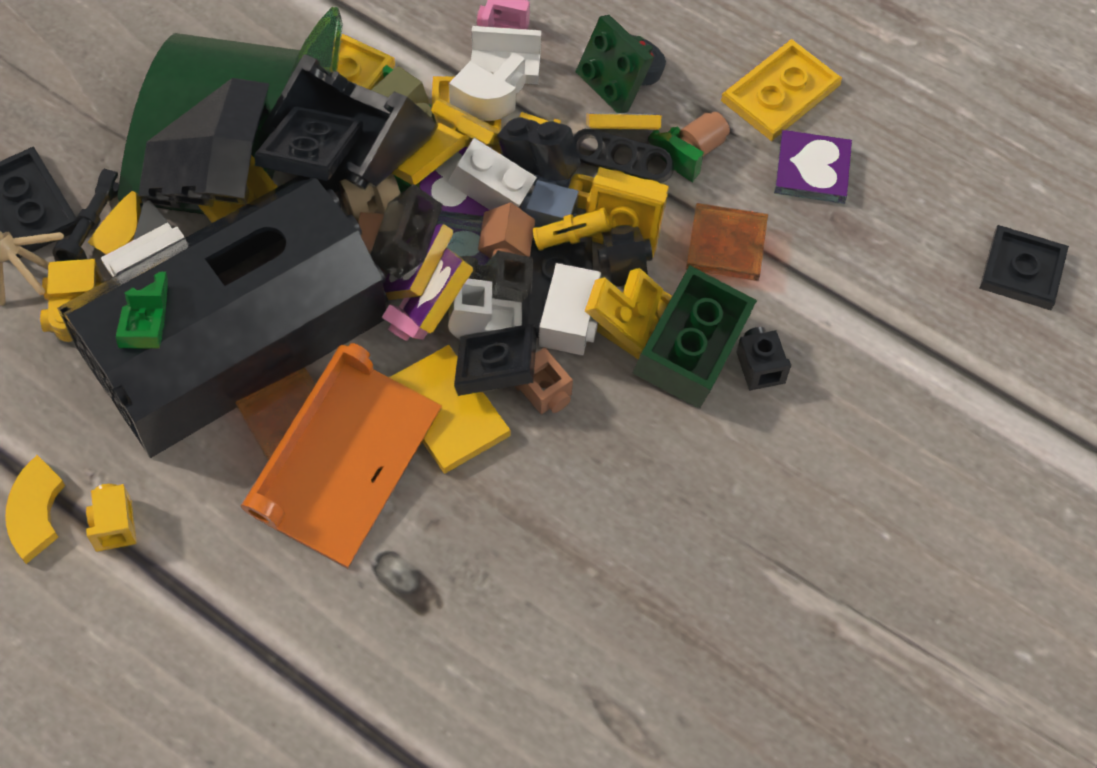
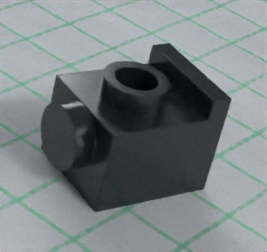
(762, 359)

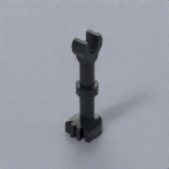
(87, 219)

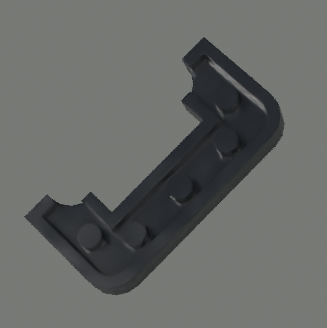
(391, 126)

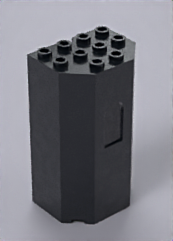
(239, 335)

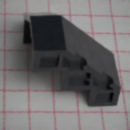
(206, 149)

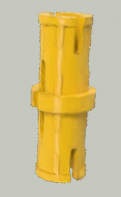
(547, 235)

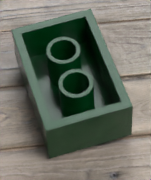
(694, 337)

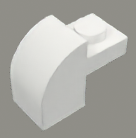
(488, 94)
(478, 312)

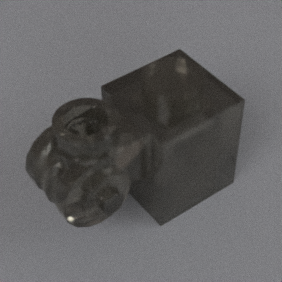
(508, 273)

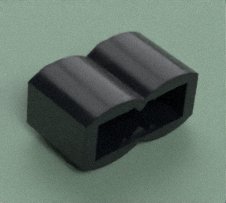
(540, 148)

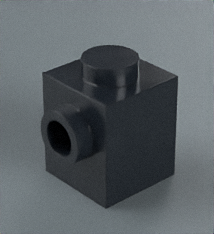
(623, 251)

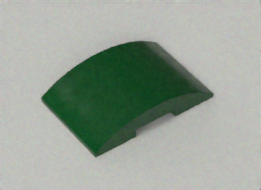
(184, 75)

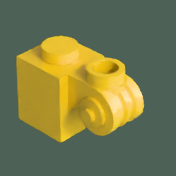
(65, 282)

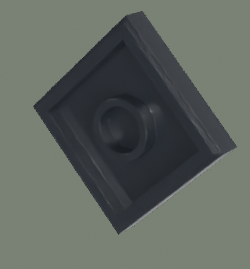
(1024, 267)
(496, 359)

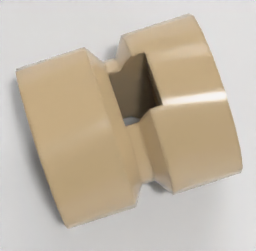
(369, 200)

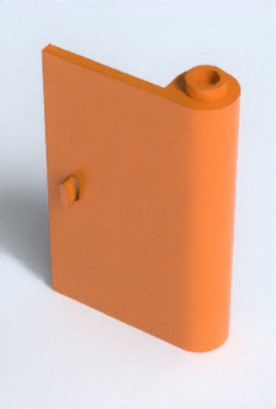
(325, 464)

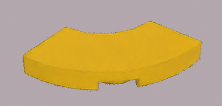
(30, 507)

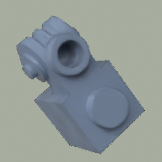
(550, 202)

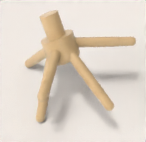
(11, 246)

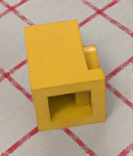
(110, 518)

